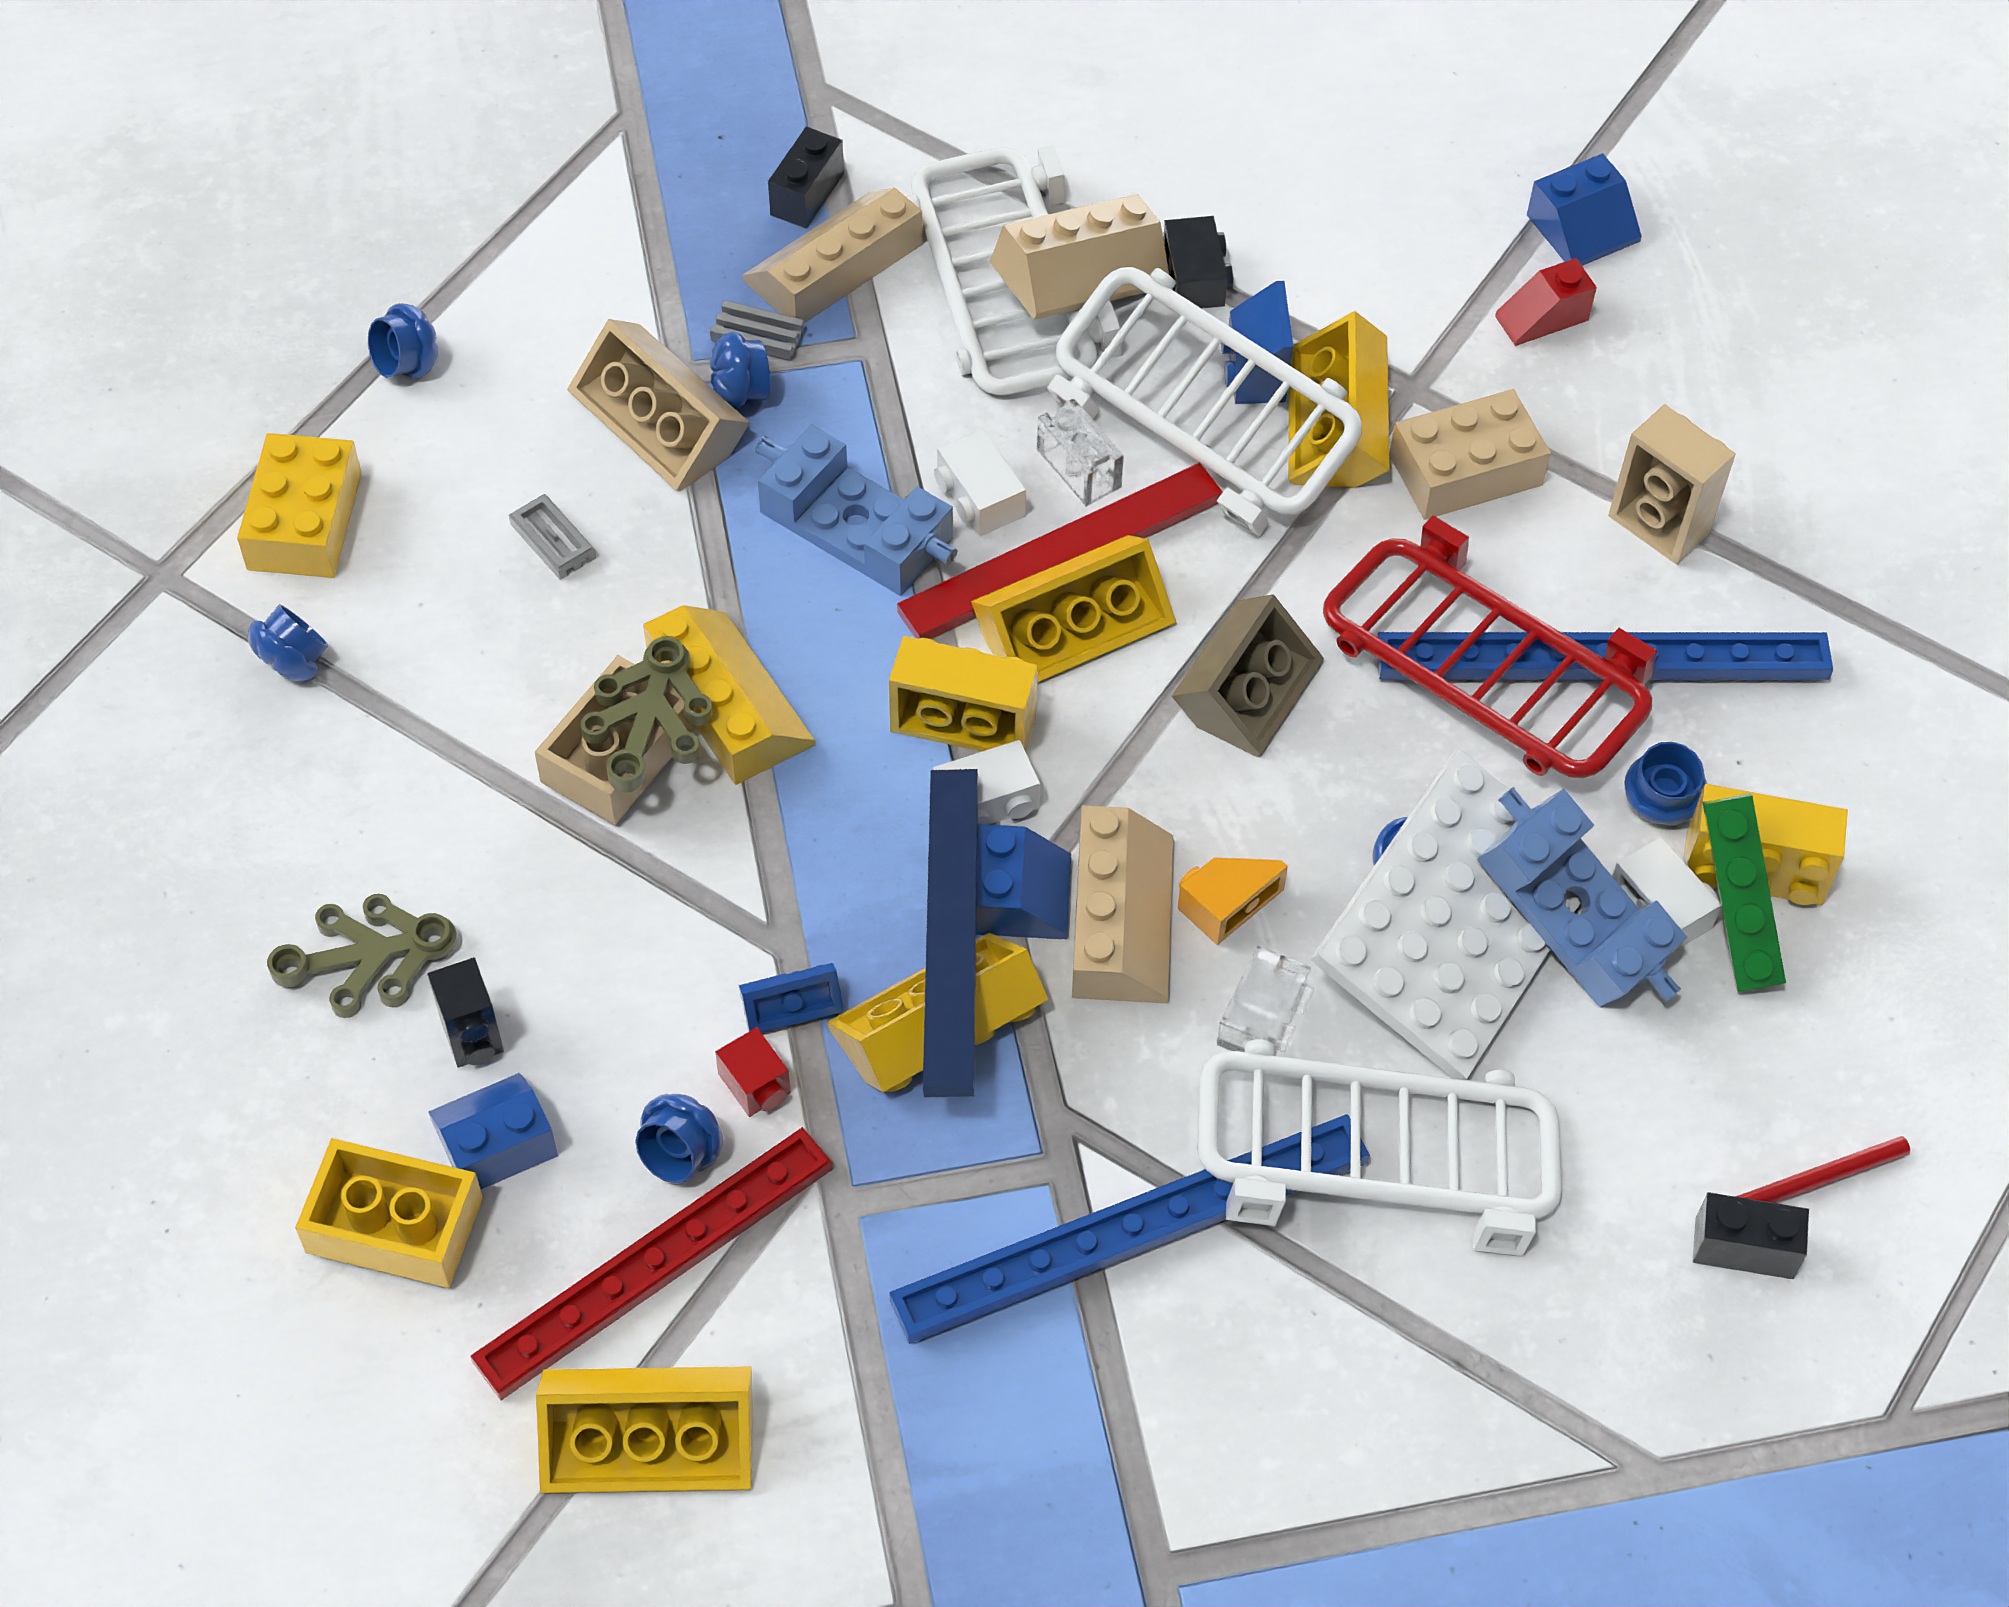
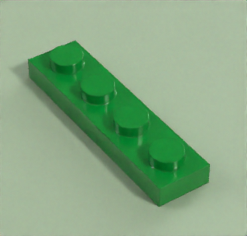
(1744, 892)

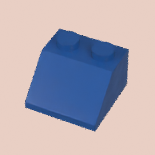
(1585, 210)
(1266, 323)
(1021, 884)
(495, 1131)

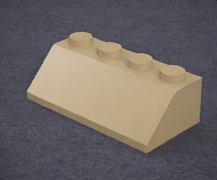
(839, 254)
(1065, 255)
(656, 404)
(1122, 907)

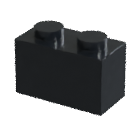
(806, 177)
(1197, 261)
(466, 1013)
(1751, 1235)

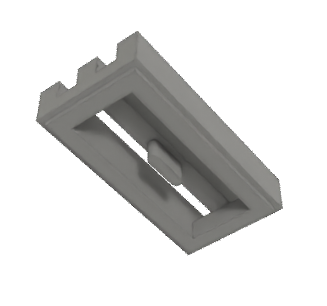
(760, 325)
(569, 558)

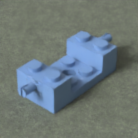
(815, 493)
(1611, 939)

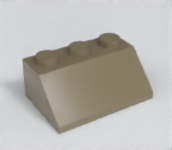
(1249, 674)

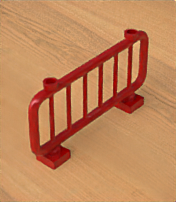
(1443, 554)

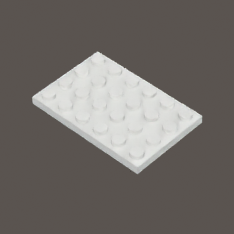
(1432, 932)

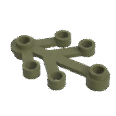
(647, 708)
(370, 952)

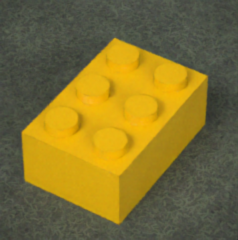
(299, 505)
(961, 695)
(1798, 840)
(389, 1212)

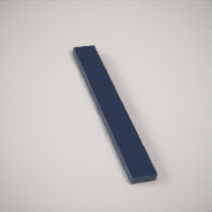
(951, 935)

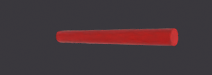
(1830, 1171)

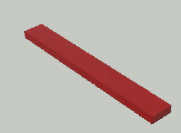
(1134, 515)
(650, 1263)

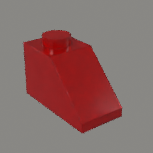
(1548, 303)

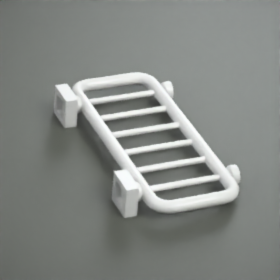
(1046, 177)
(1242, 508)
(1260, 1190)

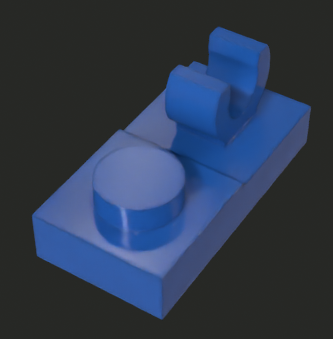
(791, 998)

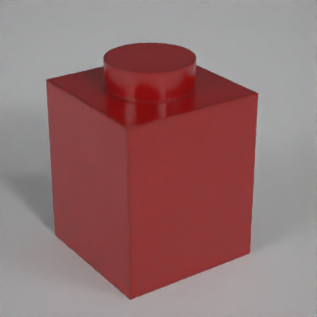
(753, 1072)

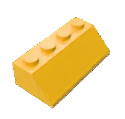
(1357, 359)
(1078, 608)
(751, 717)
(887, 1030)
(645, 1429)

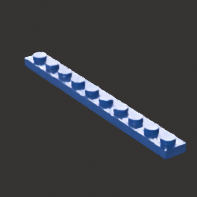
(1677, 657)
(1100, 1238)

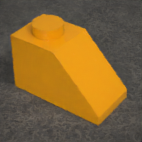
(1229, 893)

